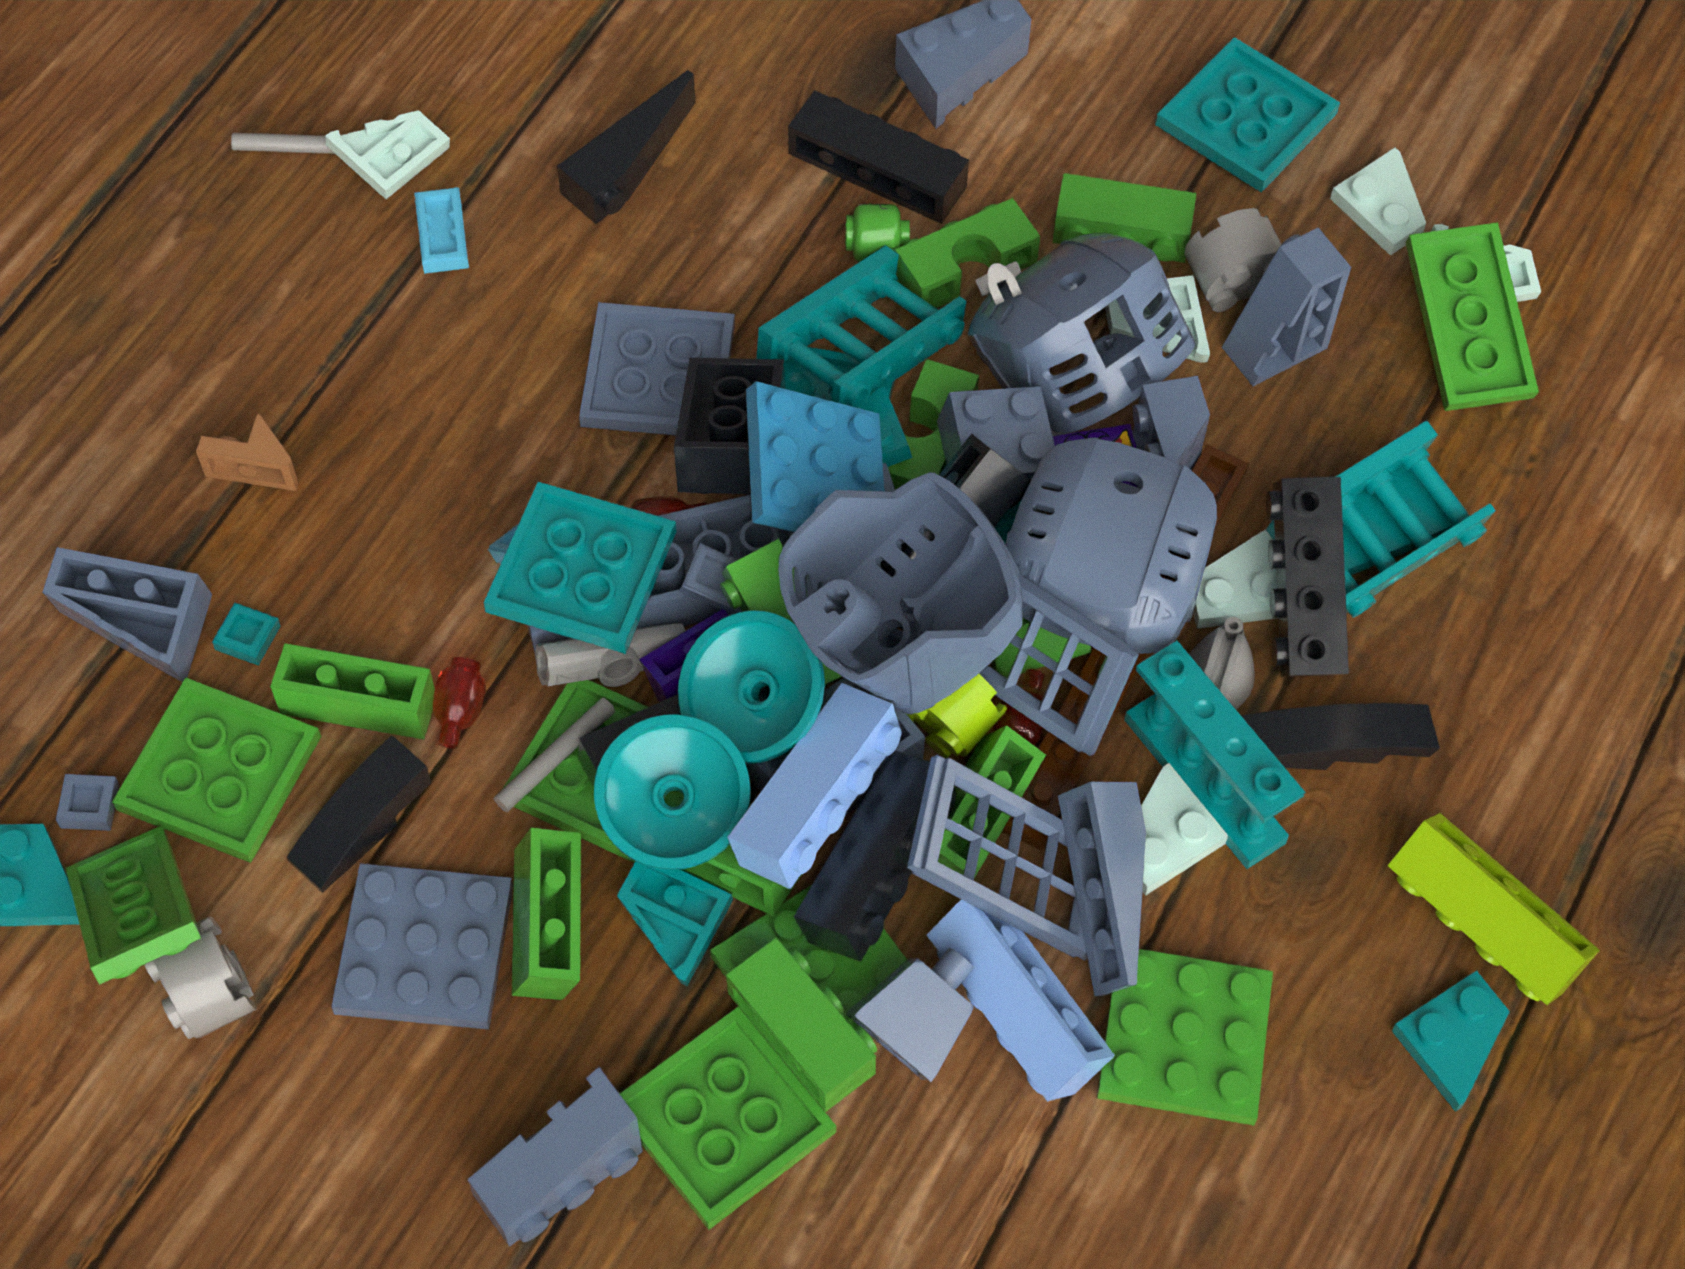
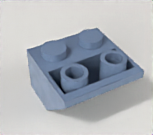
(1172, 420)

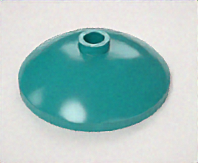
(731, 667)
(665, 757)

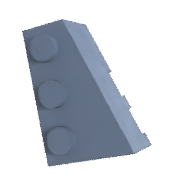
(960, 53)
(1290, 308)
(132, 604)
(559, 1162)

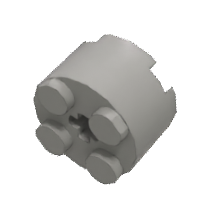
(1232, 257)
(203, 984)

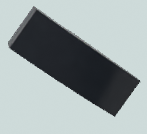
(359, 813)

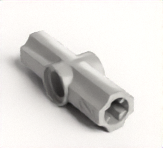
(579, 661)

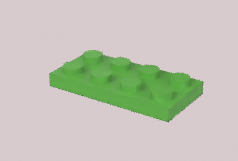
(1471, 316)
(131, 905)

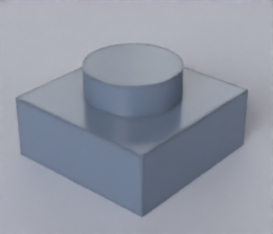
(87, 802)

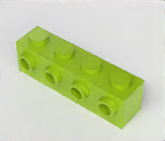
(1492, 909)

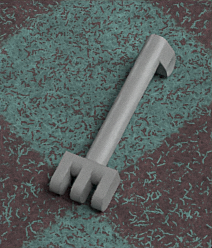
(997, 277)

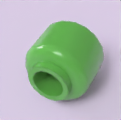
(873, 228)

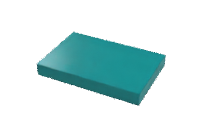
(1386, 526)

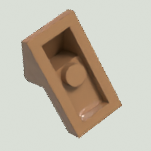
(256, 462)

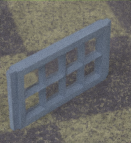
(1102, 695)
(927, 841)

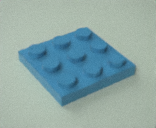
(805, 452)

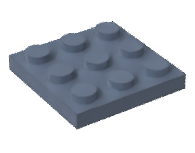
(643, 362)
(423, 946)

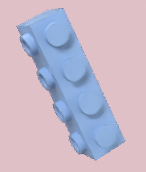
(815, 786)
(1023, 1001)

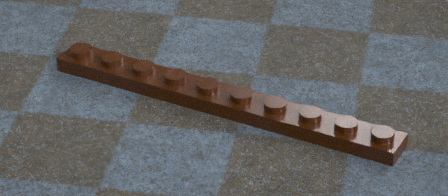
(1064, 765)

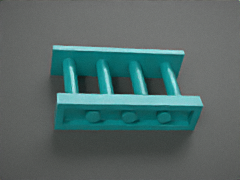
(850, 297)
(1375, 477)
(1214, 753)

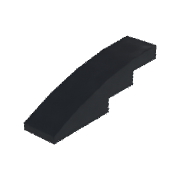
(1345, 733)

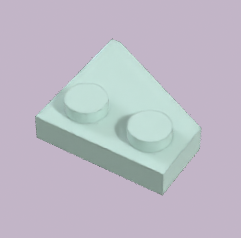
(1382, 202)

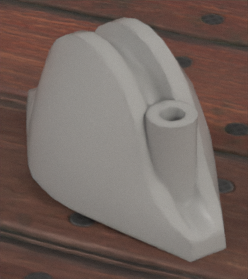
(1227, 661)

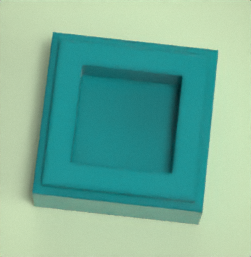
(246, 634)

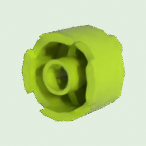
(961, 718)

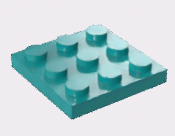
(1247, 114)
(580, 567)

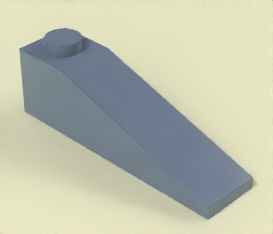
(1107, 866)

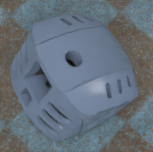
(1047, 327)
(1114, 539)
(952, 599)

